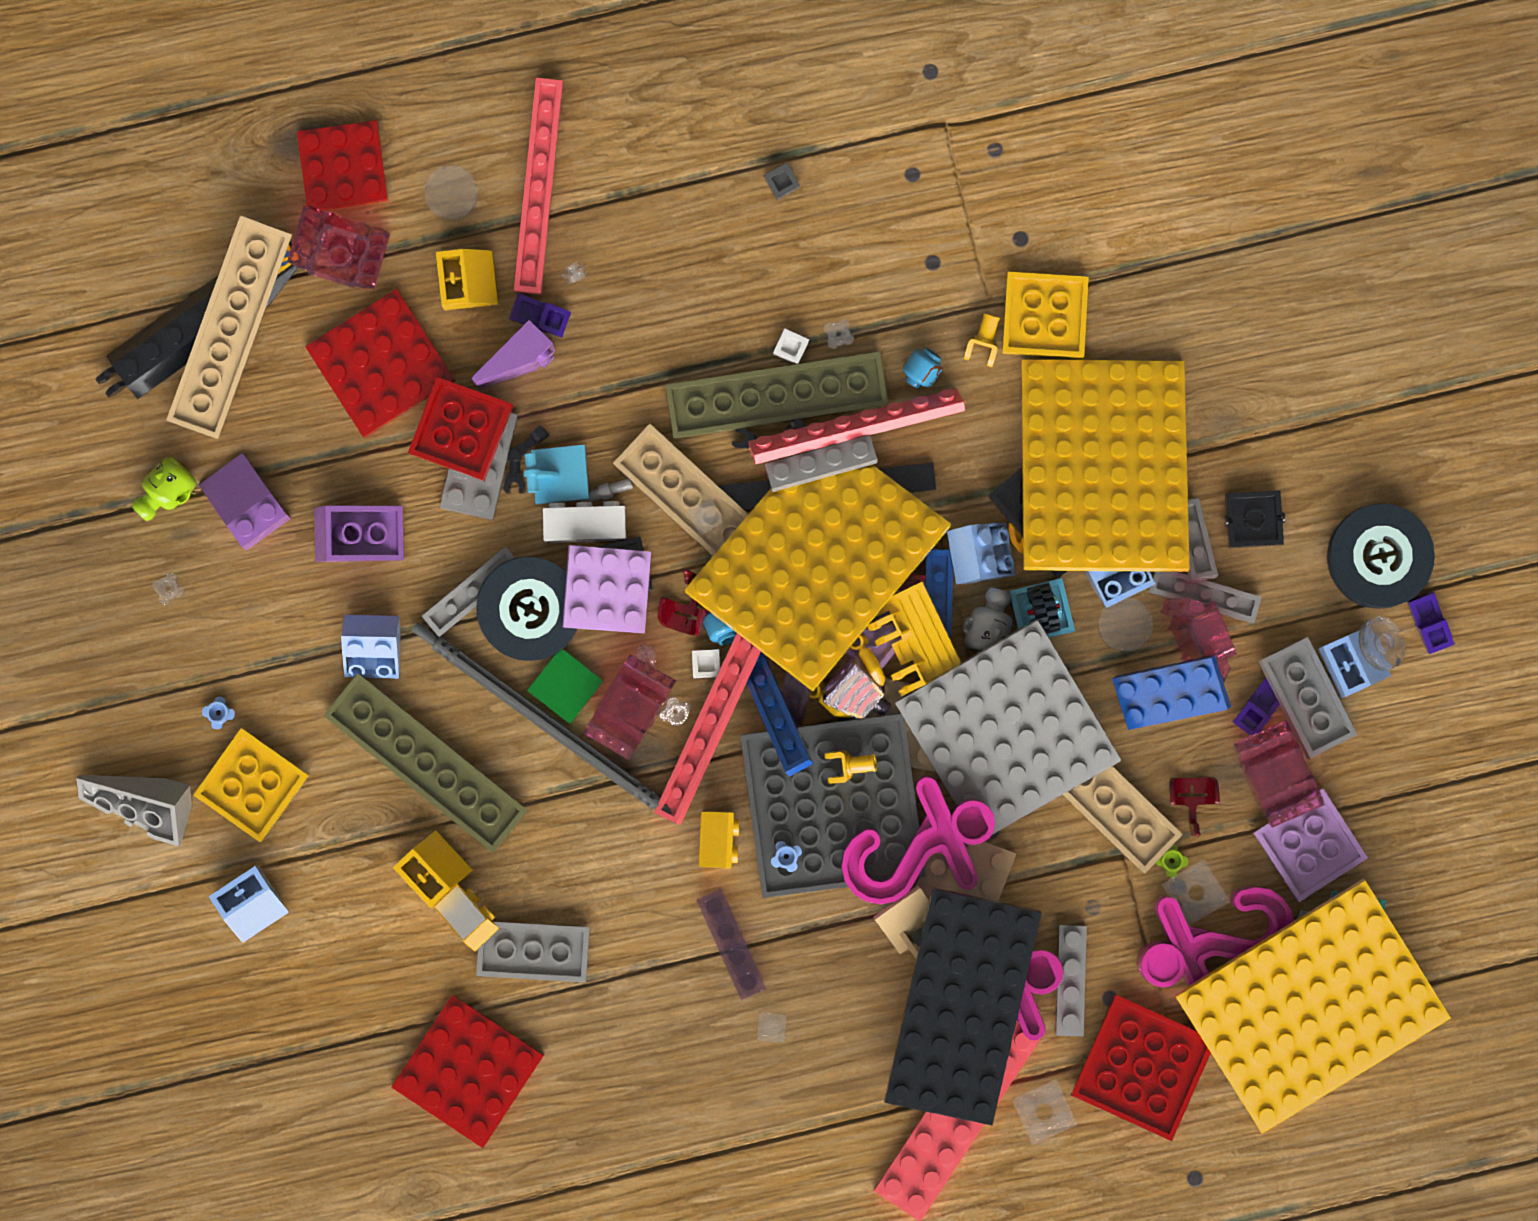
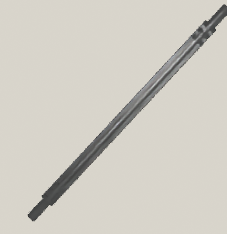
(541, 718)

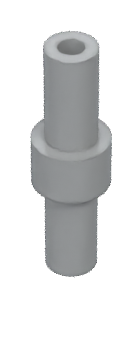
(607, 490)

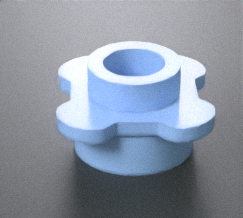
(210, 712)
(782, 849)

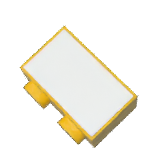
(466, 917)

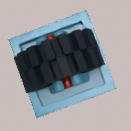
(1047, 604)

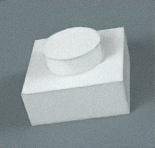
(791, 346)
(705, 663)

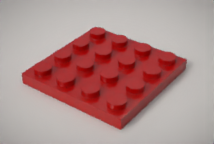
(379, 363)
(1142, 1068)
(467, 1071)

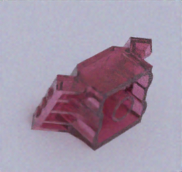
(338, 248)
(1200, 631)
(630, 707)
(1278, 774)

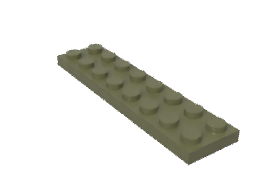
(776, 395)
(425, 763)

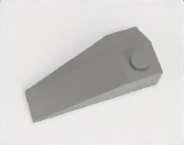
(150, 803)

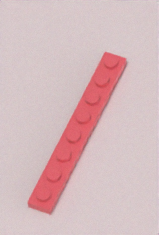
(538, 186)
(856, 426)
(708, 729)

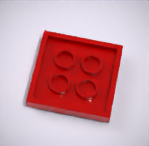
(342, 166)
(460, 429)

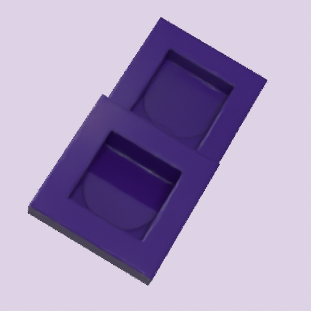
(544, 316)
(1430, 622)
(1257, 709)

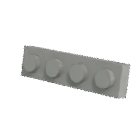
(821, 463)
(463, 597)
(1228, 600)
(1071, 991)

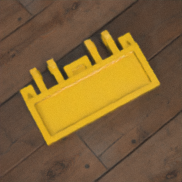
(922, 636)

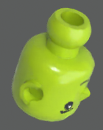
(165, 487)

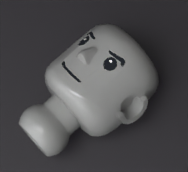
(988, 623)

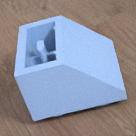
(981, 553)
(1118, 585)
(371, 646)
(1348, 666)
(249, 903)

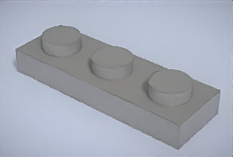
(1200, 551)

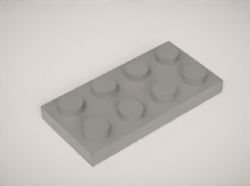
(476, 497)
(1307, 698)
(535, 952)

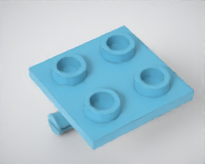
(557, 474)

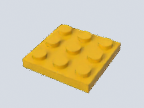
(1045, 315)
(251, 785)

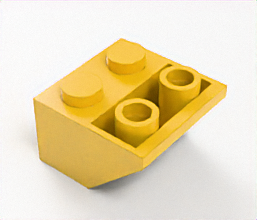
(466, 278)
(717, 840)
(432, 868)

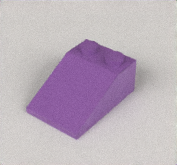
(519, 356)
(244, 502)
(358, 533)

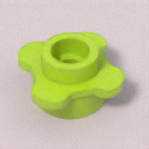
(1179, 861)

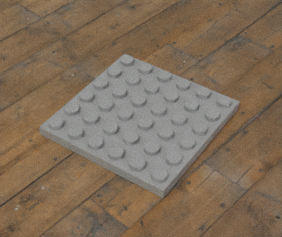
(1009, 727)

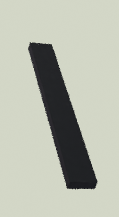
(911, 477)

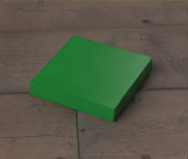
(565, 686)

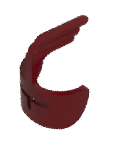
(668, 608)
(1200, 785)

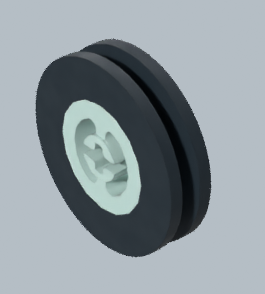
(1388, 587)
(512, 636)

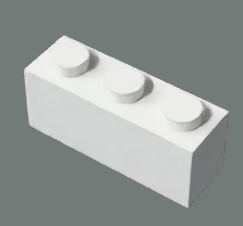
(584, 523)

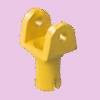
(985, 337)
(851, 765)

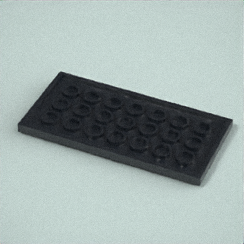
(962, 1006)

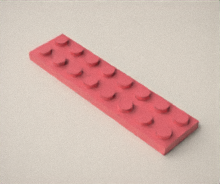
(939, 1146)

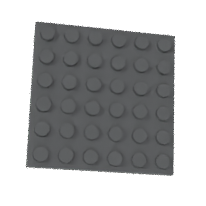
(825, 815)

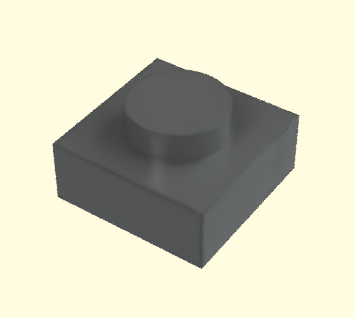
(781, 181)

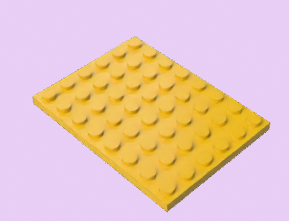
(1104, 465)
(817, 566)
(1312, 1006)

